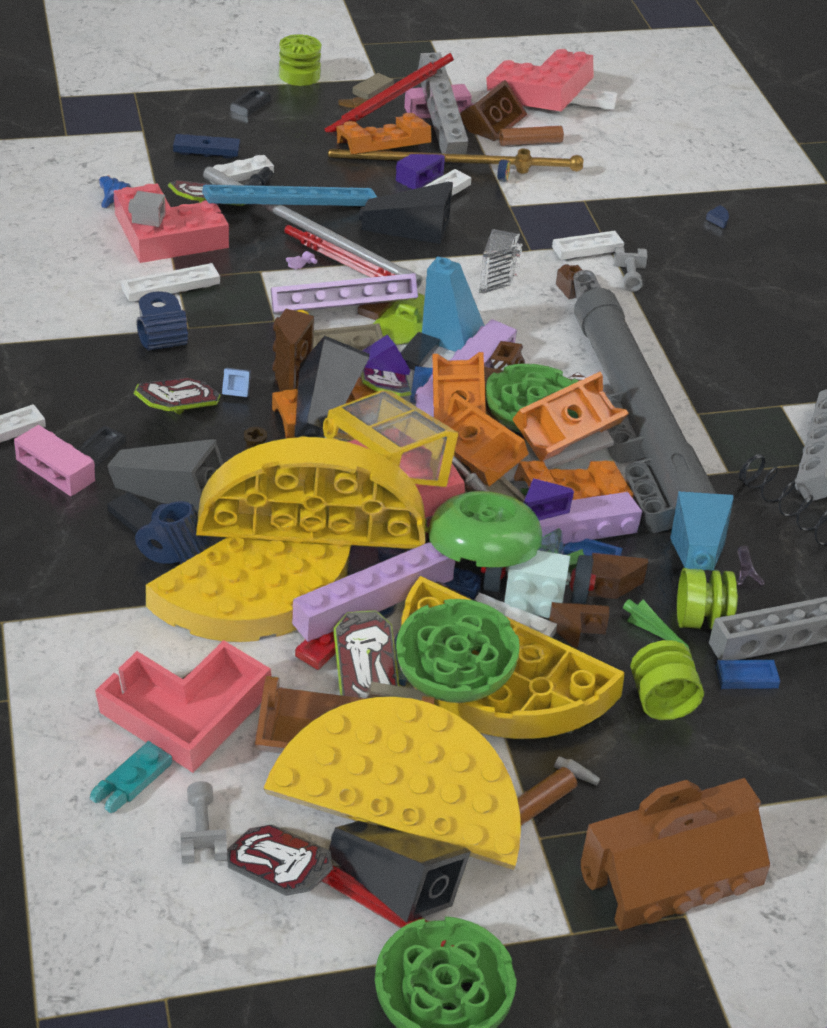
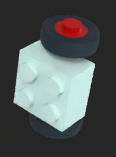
(542, 581)

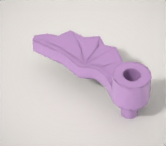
(299, 262)

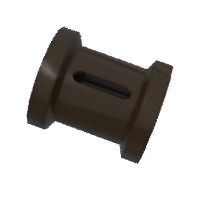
(254, 436)

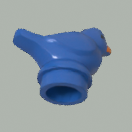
(109, 185)

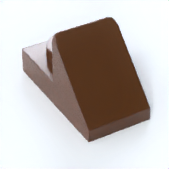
(578, 619)

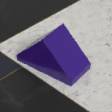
(386, 357)
(548, 499)

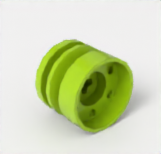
(300, 59)
(701, 599)
(666, 680)

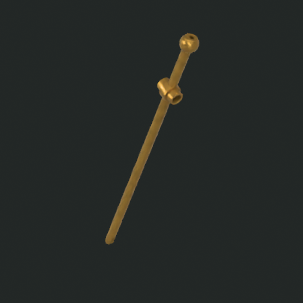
(522, 160)

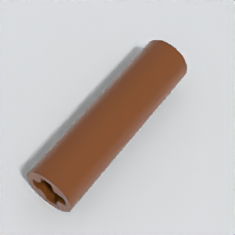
(531, 135)
(545, 793)

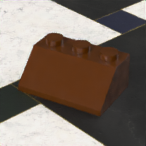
(493, 111)
(292, 345)

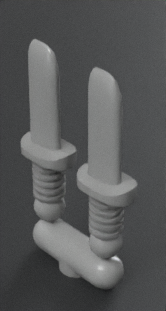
(472, 480)

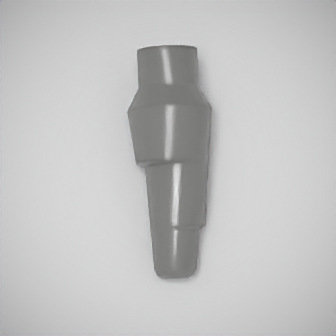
(578, 770)

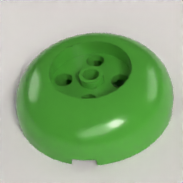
(521, 386)
(486, 529)
(438, 645)
(417, 961)

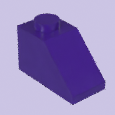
(419, 169)

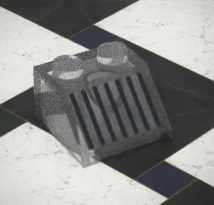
(500, 260)

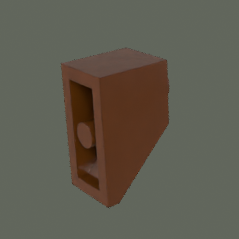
(616, 574)

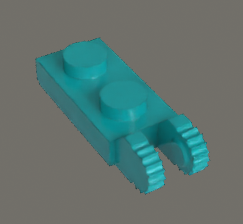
(131, 777)

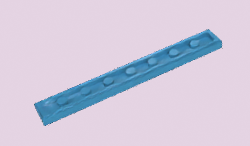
(287, 195)

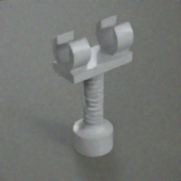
(632, 279)
(200, 796)

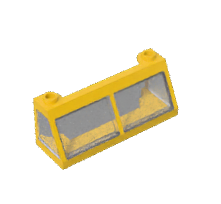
(398, 432)

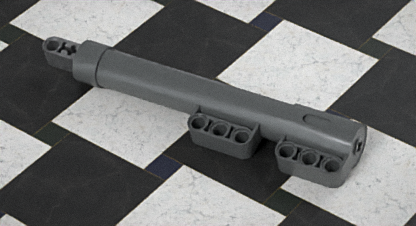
(650, 425)

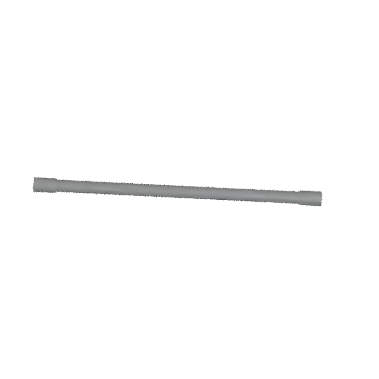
(221, 179)

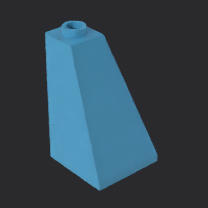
(449, 305)
(700, 528)

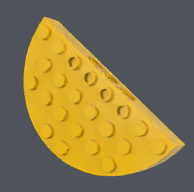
(313, 494)
(244, 587)
(549, 689)
(406, 771)

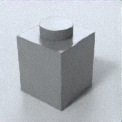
(147, 208)

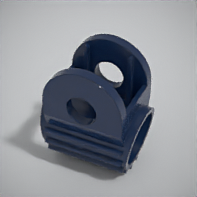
(161, 325)
(176, 537)

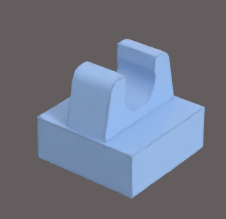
(236, 382)

